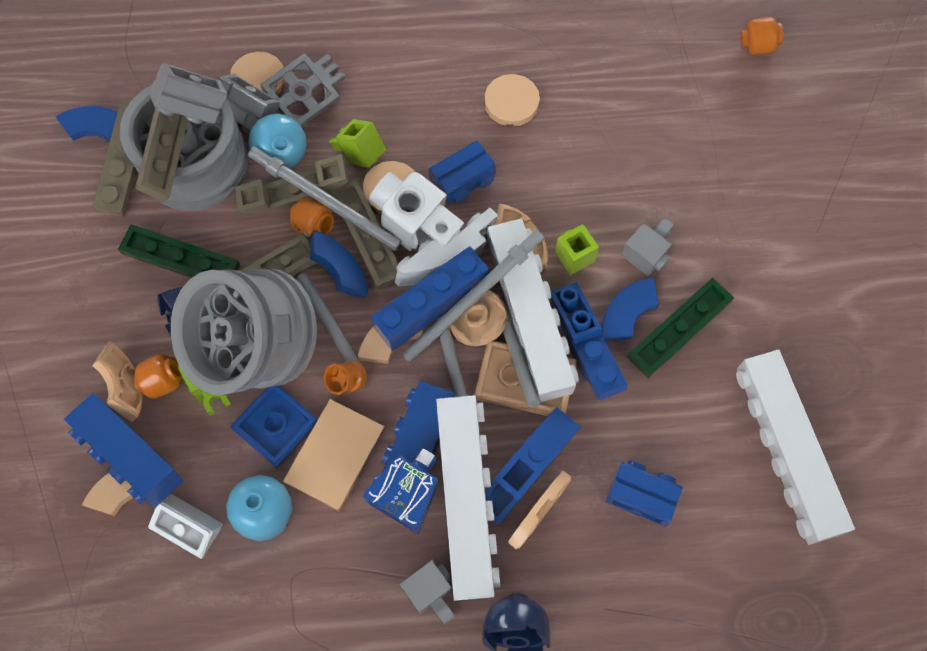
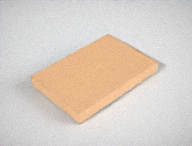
(501, 386)
(334, 455)

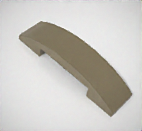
(280, 194)

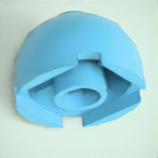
(279, 137)
(259, 507)

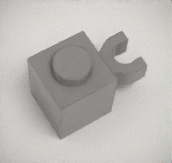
(648, 248)
(427, 589)

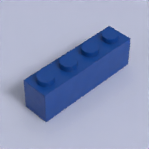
(429, 298)
(419, 426)
(124, 450)

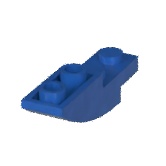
(586, 341)
(530, 463)

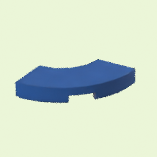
(88, 122)
(340, 264)
(627, 308)

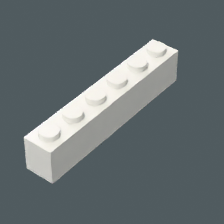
(532, 314)
(793, 448)
(466, 498)

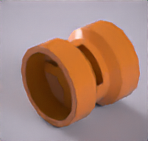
(345, 377)

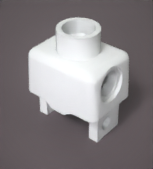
(428, 210)

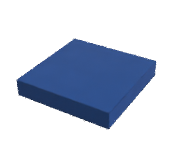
(274, 425)

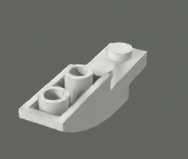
(433, 255)

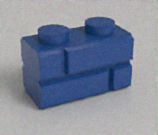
(463, 172)
(644, 493)

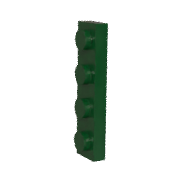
(172, 253)
(680, 327)

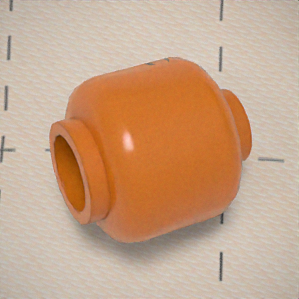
(762, 35)
(309, 216)
(157, 376)

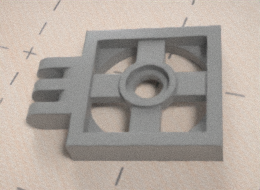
(319, 76)

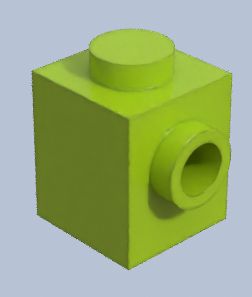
(576, 249)

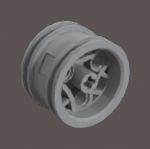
(205, 168)
(242, 330)

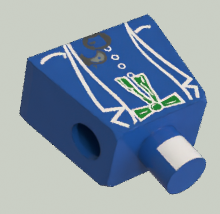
(405, 490)

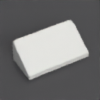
(185, 525)

